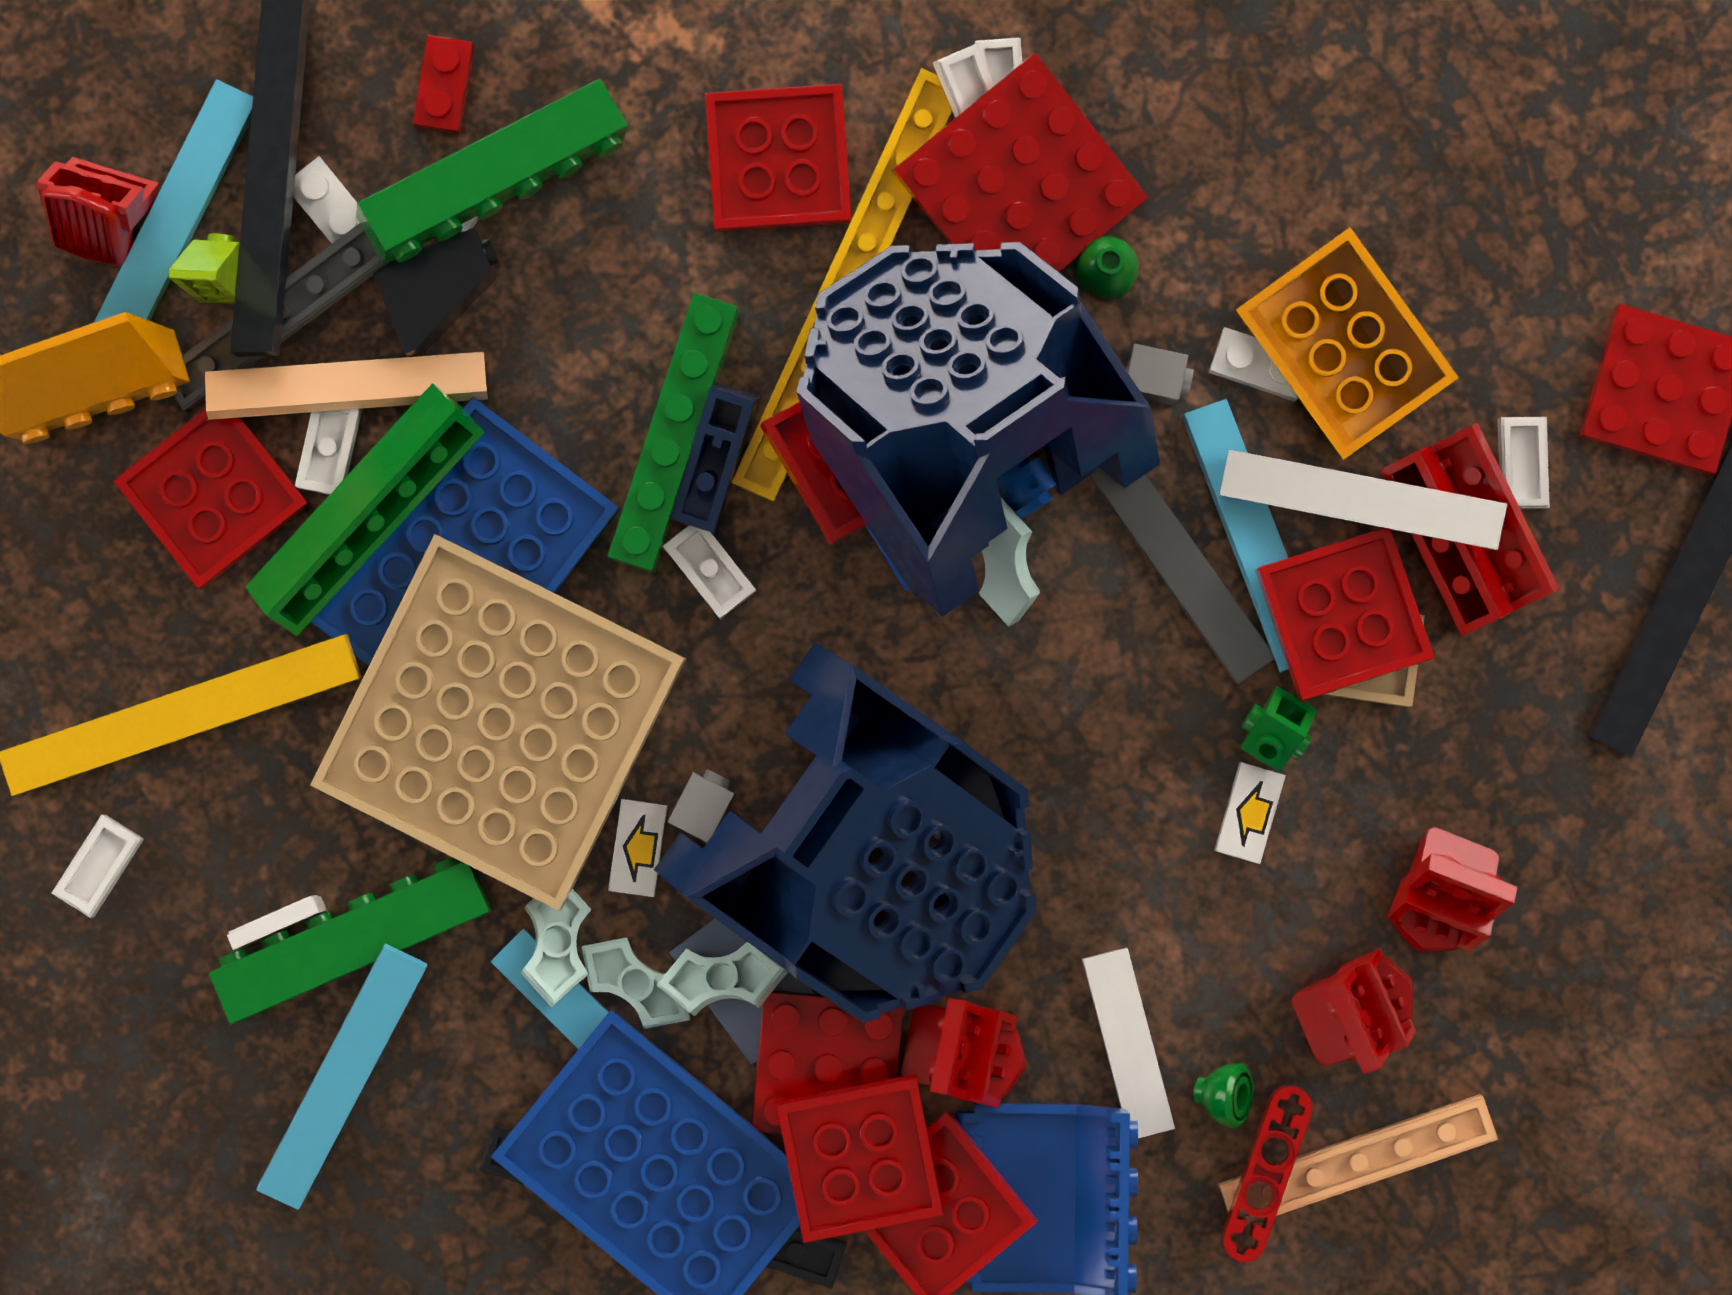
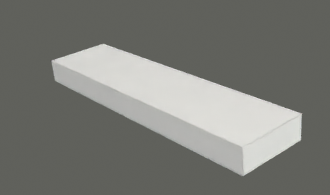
(1128, 1041)

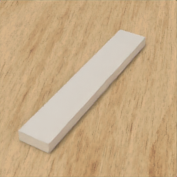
(1363, 499)

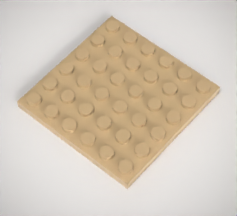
(498, 722)

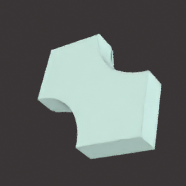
(1007, 578)
(555, 961)
(618, 970)
(702, 980)

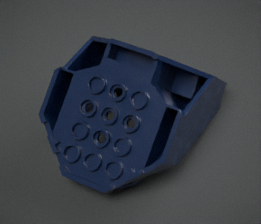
(930, 443)
(806, 881)

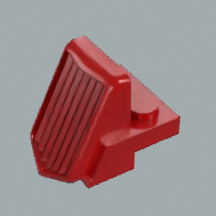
(94, 209)
(1450, 894)
(1358, 1012)
(964, 1051)

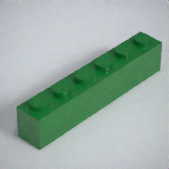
(491, 172)
(662, 463)
(364, 510)
(349, 941)

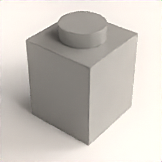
(1159, 373)
(702, 805)

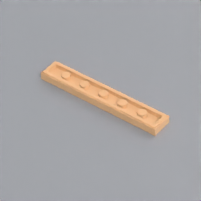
(342, 385)
(1374, 1156)

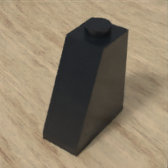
(435, 287)

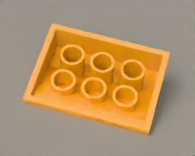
(1347, 343)
(87, 374)

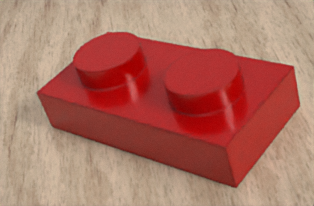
(443, 84)

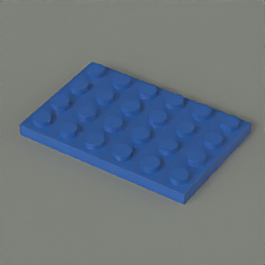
(496, 501)
(654, 1167)

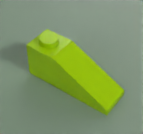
(208, 269)

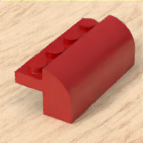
(1473, 579)

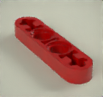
(1274, 1175)

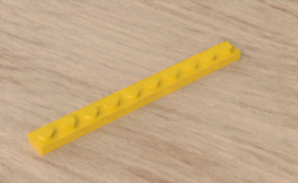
(868, 235)

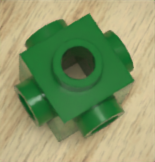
(1278, 729)

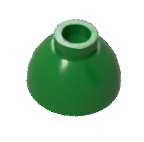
(1107, 267)
(1226, 1094)

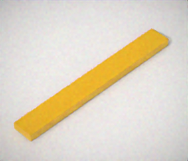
(179, 715)

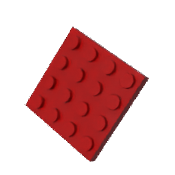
(1021, 171)

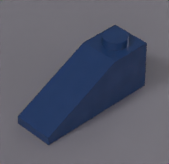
(715, 456)

